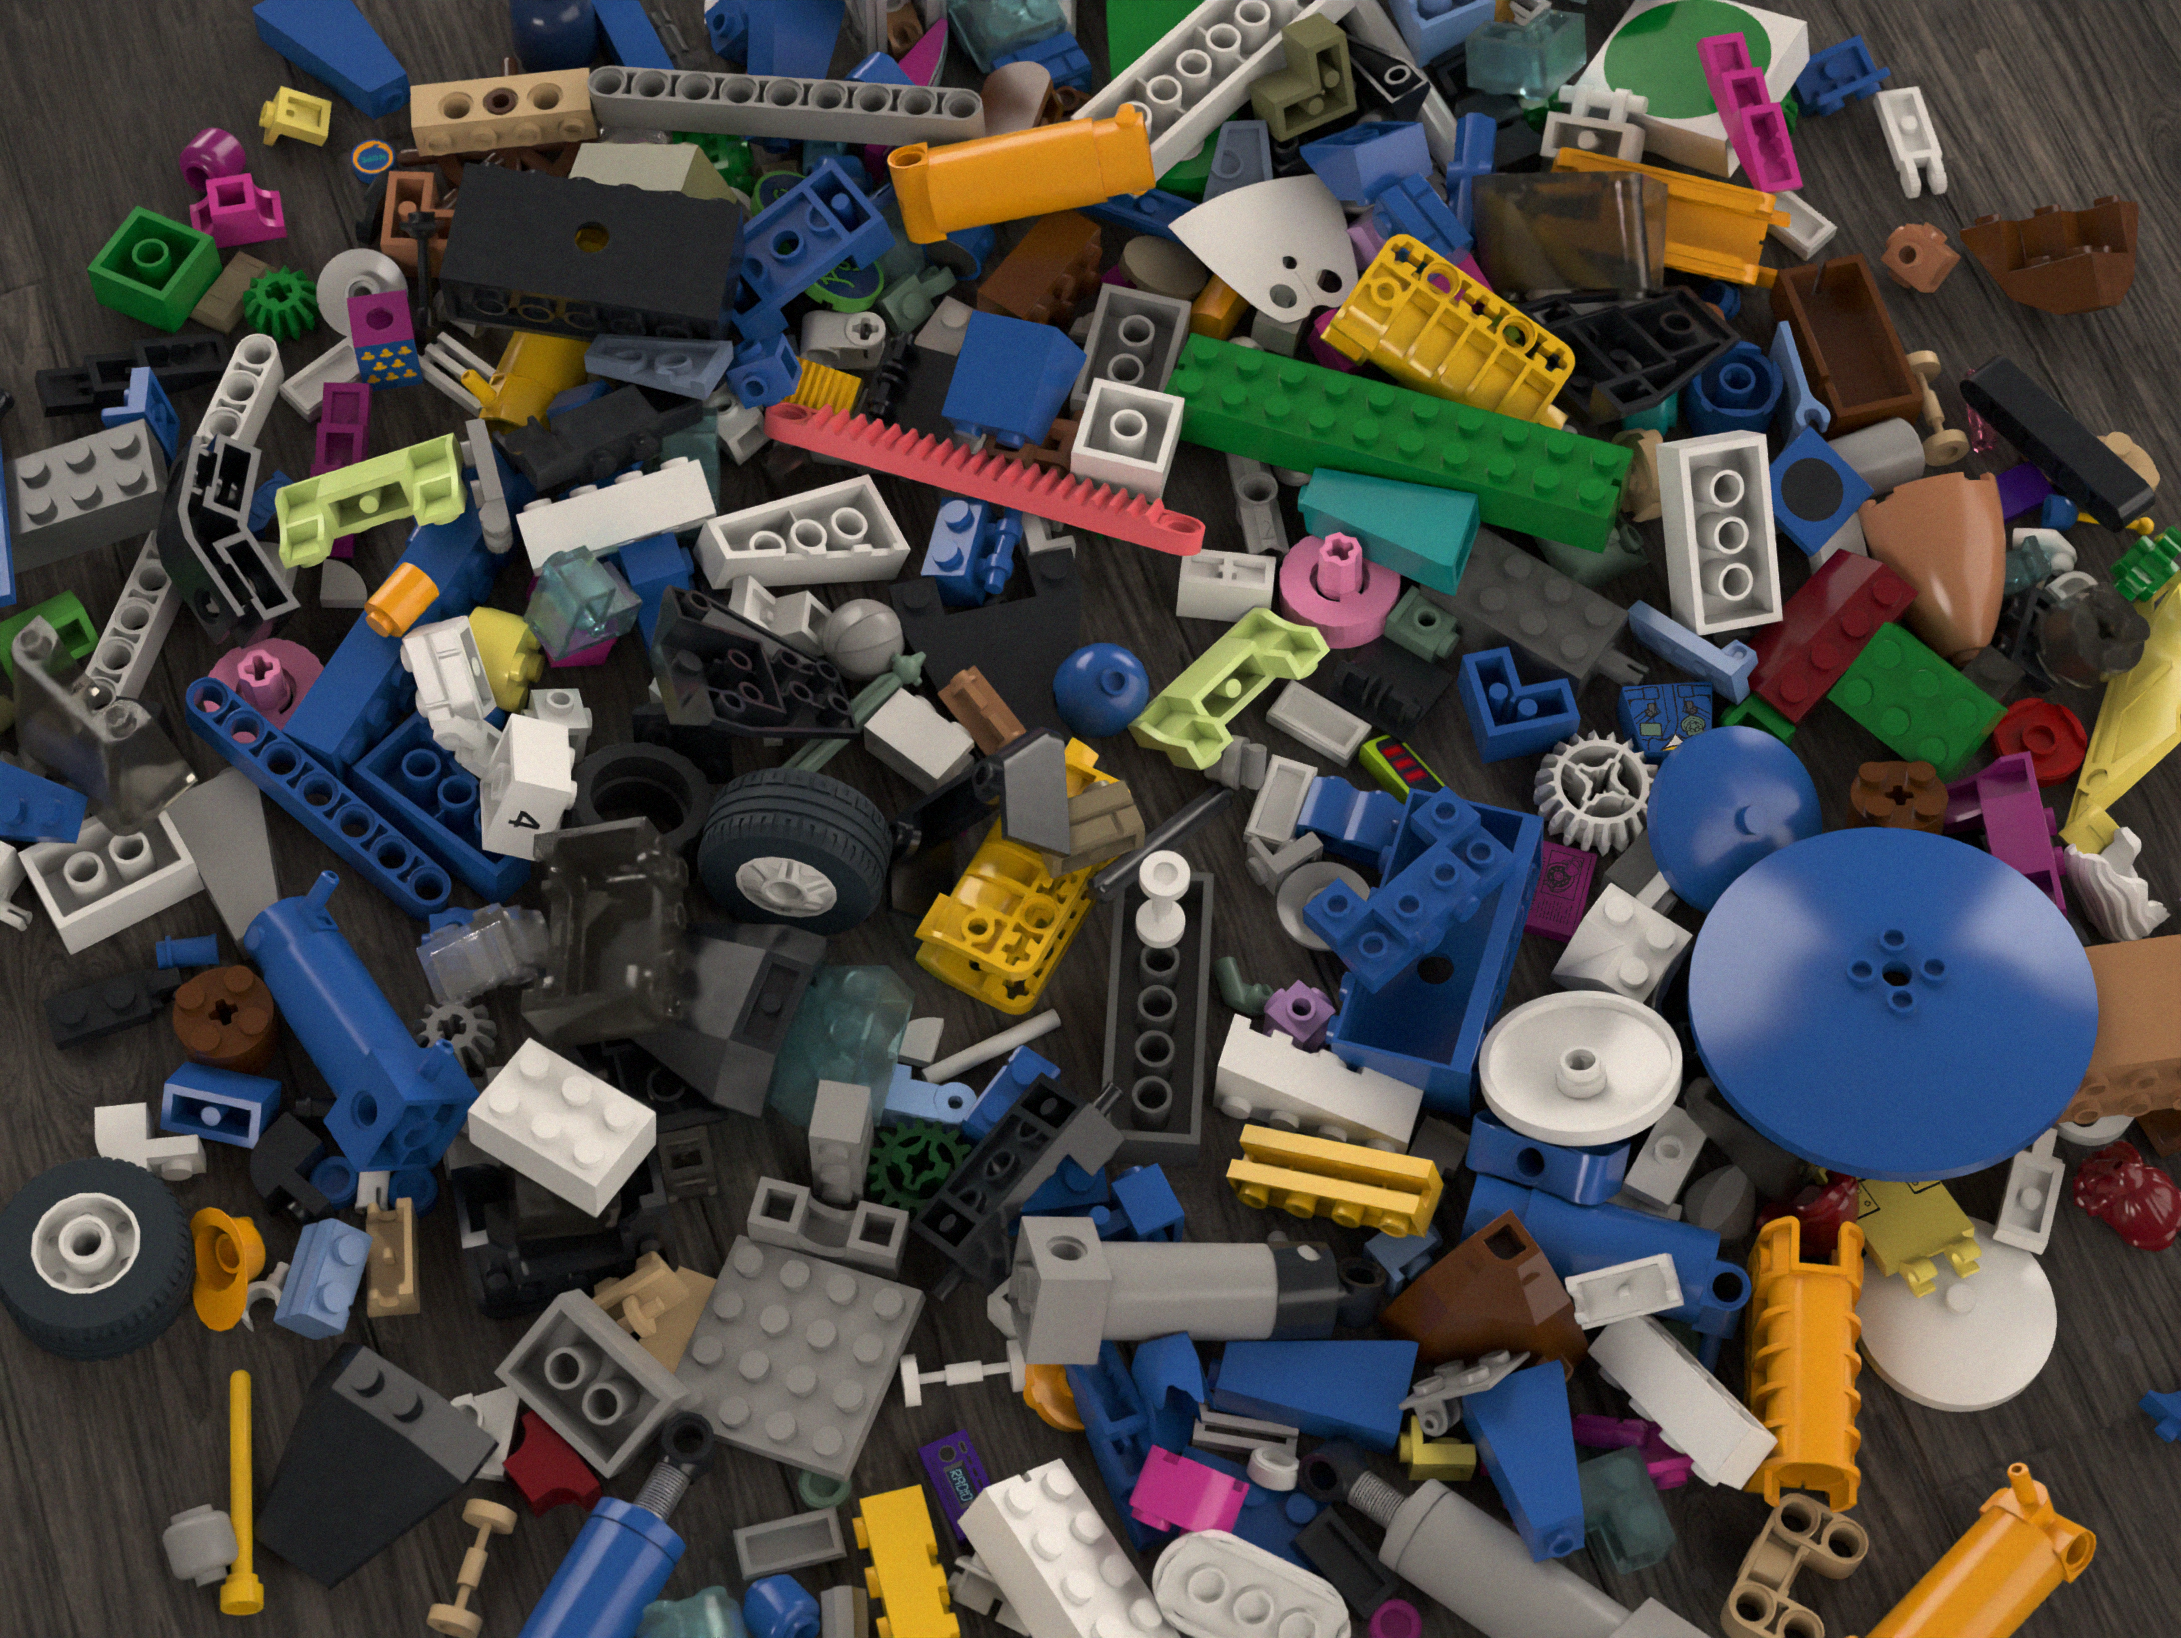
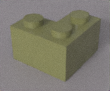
(1312, 86)

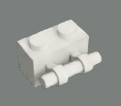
(1594, 135)

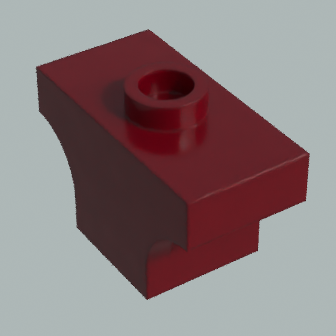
(550, 1470)

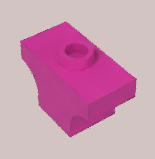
(238, 212)

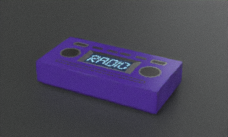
(955, 1476)

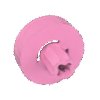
(1339, 573)
(265, 677)

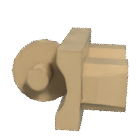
(641, 1295)

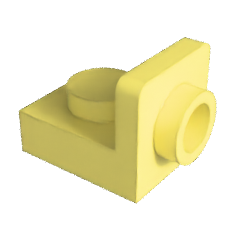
(296, 116)
(1441, 1459)

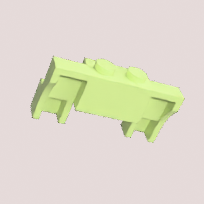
(1197, 705)

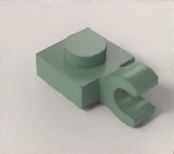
(908, 301)

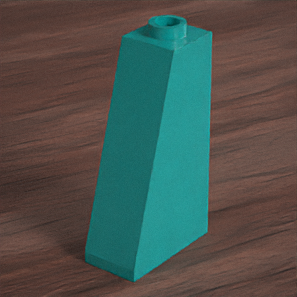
(1397, 523)

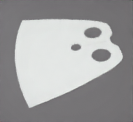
(1256, 226)

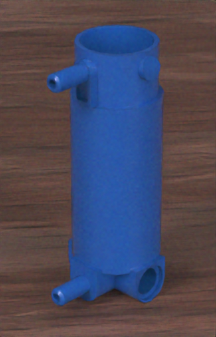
(1605, 1235)

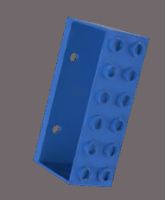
(1436, 1031)

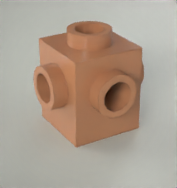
(1919, 257)

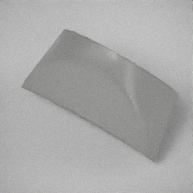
(1723, 1203)

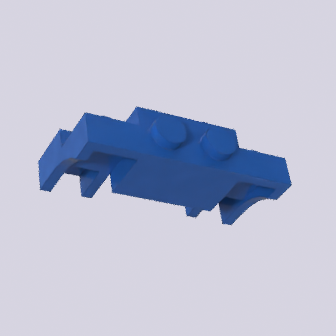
(1421, 902)

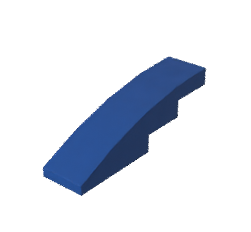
(1117, 1435)

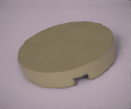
(1162, 268)

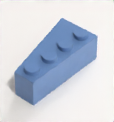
(1438, 25)

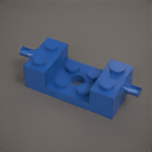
(830, 223)

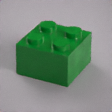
(155, 270)

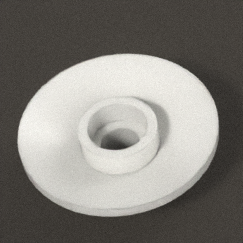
(348, 273)

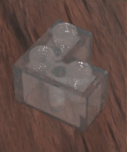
(490, 951)

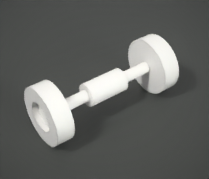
(1163, 879)
(961, 1373)

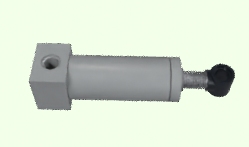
(1476, 1561)

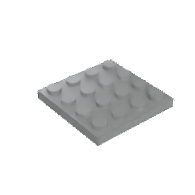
(796, 1355)

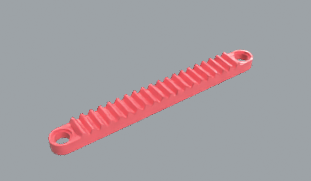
(984, 477)

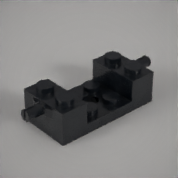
(1004, 1172)

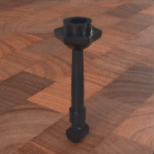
(423, 227)

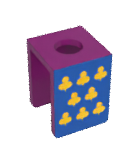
(384, 340)

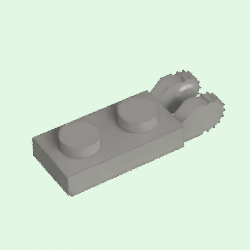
(487, 489)

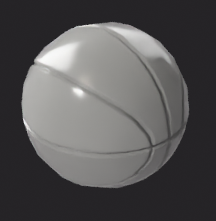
(863, 639)

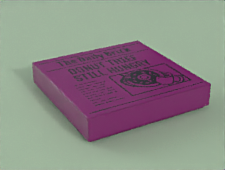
(1560, 892)

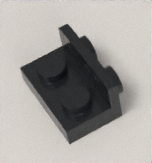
(2016, 634)

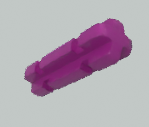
(1609, 1432)

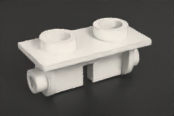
(978, 1591)

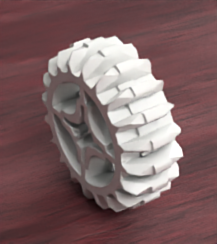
(1585, 769)

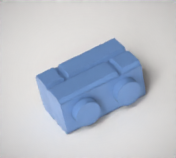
(323, 1279)

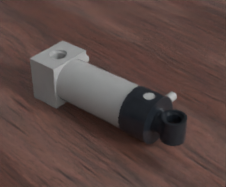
(1083, 1290)

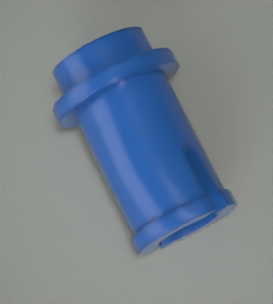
(187, 952)

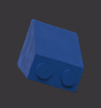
(1011, 379)

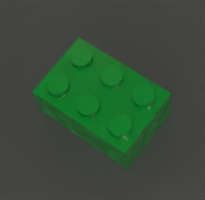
(1917, 702)

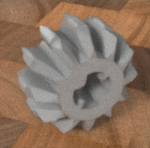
(463, 1027)

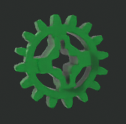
(2147, 565)

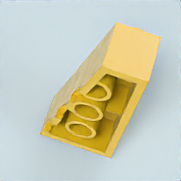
(904, 1566)

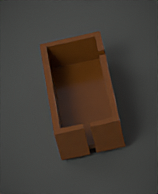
(1846, 344)

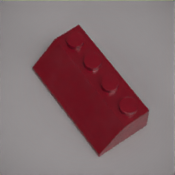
(1824, 632)

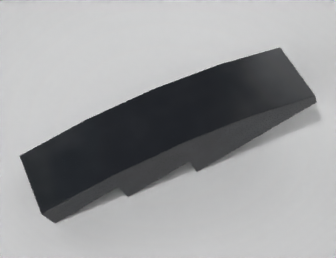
(101, 381)

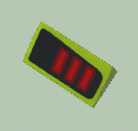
(1397, 767)

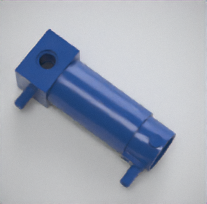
(393, 1098)

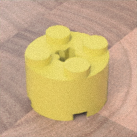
(507, 655)

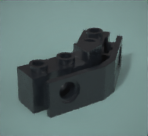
(211, 549)

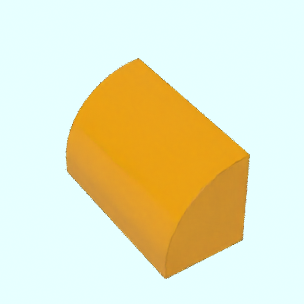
(1216, 310)

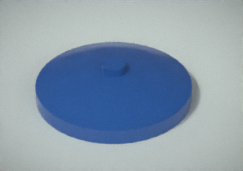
(1724, 807)

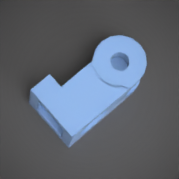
(926, 1100)

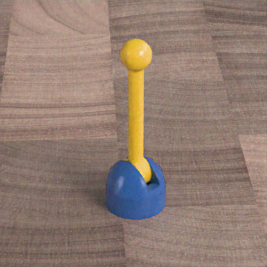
(2062, 512)

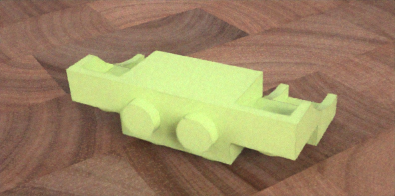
(393, 486)

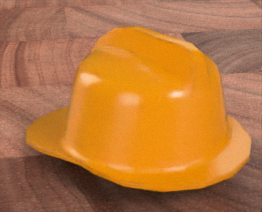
(227, 1261)

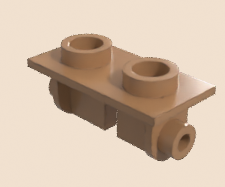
(981, 711)

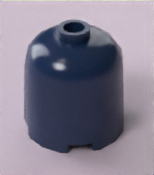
(554, 34)

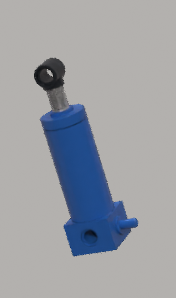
(624, 1548)

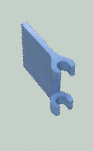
(1796, 402)

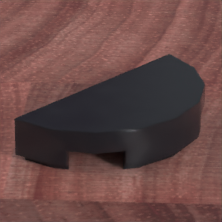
(376, 197)

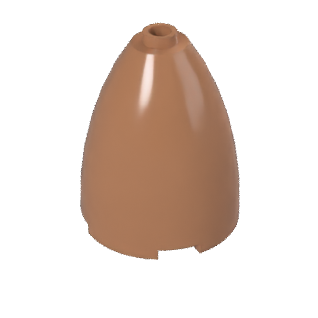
(1949, 547)

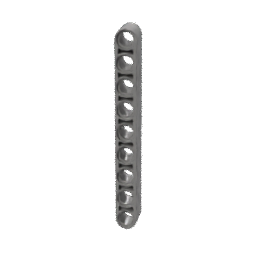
(785, 107)

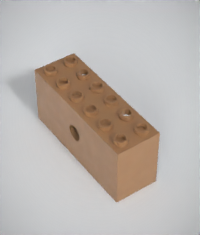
(2138, 1030)

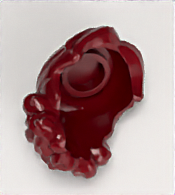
(2129, 1196)
(1819, 1212)

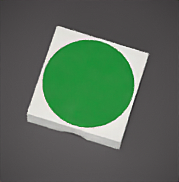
(1658, 59)

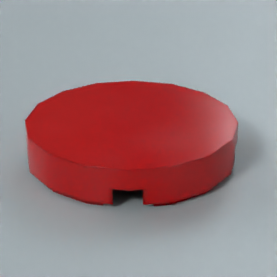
(2048, 732)

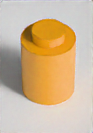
(400, 601)

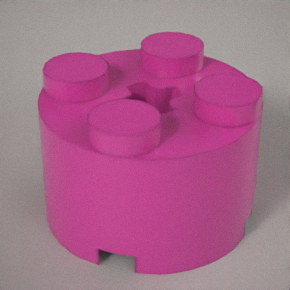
(1185, 1494)

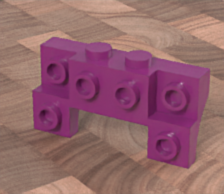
(2015, 824)

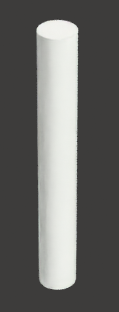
(991, 1047)

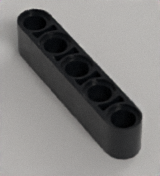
(2057, 443)

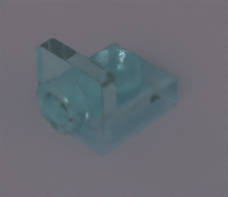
(2026, 567)

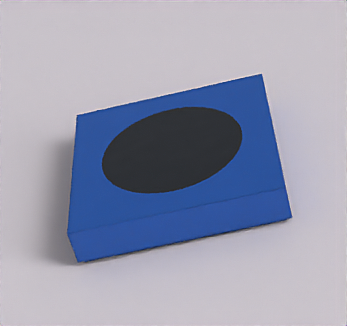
(1814, 491)

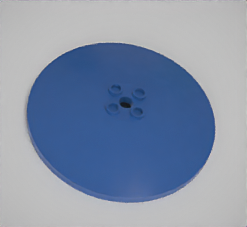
(1877, 1073)

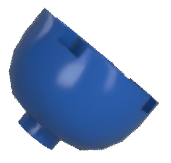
(1101, 690)

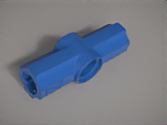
(1472, 157)

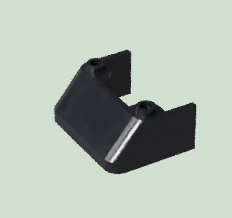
(1020, 779)

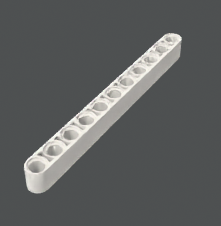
(158, 608)

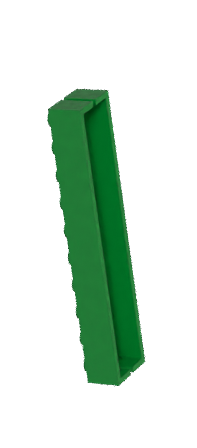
(1333, 420)

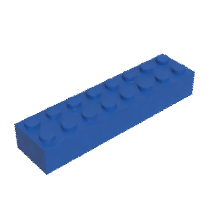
(365, 682)

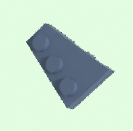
(1239, 158)
(662, 363)

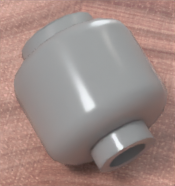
(200, 1545)

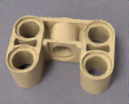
(1775, 1561)

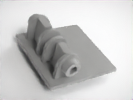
(1440, 1397)

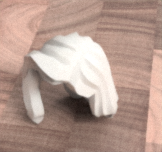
(2112, 891)

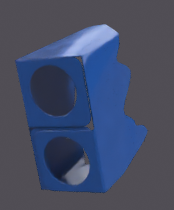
(1171, 1387)

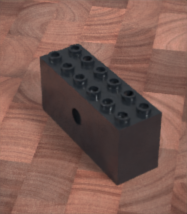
(517, 264)

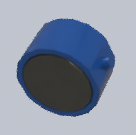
(963, 251)

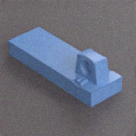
(1692, 654)

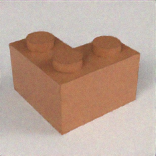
(407, 194)

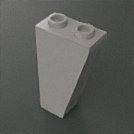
(232, 847)

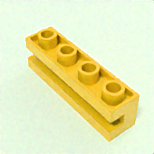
(1335, 1181)

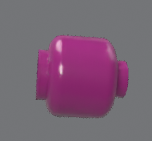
(211, 156)

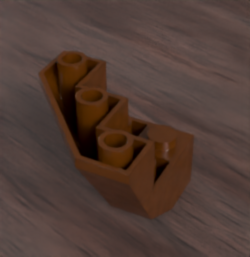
(2061, 257)
(1489, 1298)

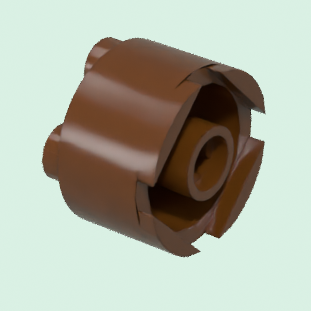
(1897, 797)
(227, 1020)

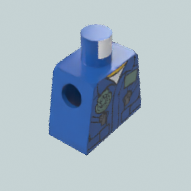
(1663, 716)

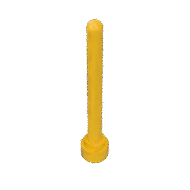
(242, 1590)

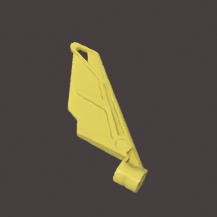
(2134, 725)

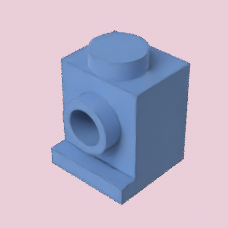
(1402, 1257)

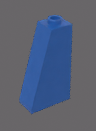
(791, 42)
(337, 49)
(1318, 1386)
(1530, 1454)

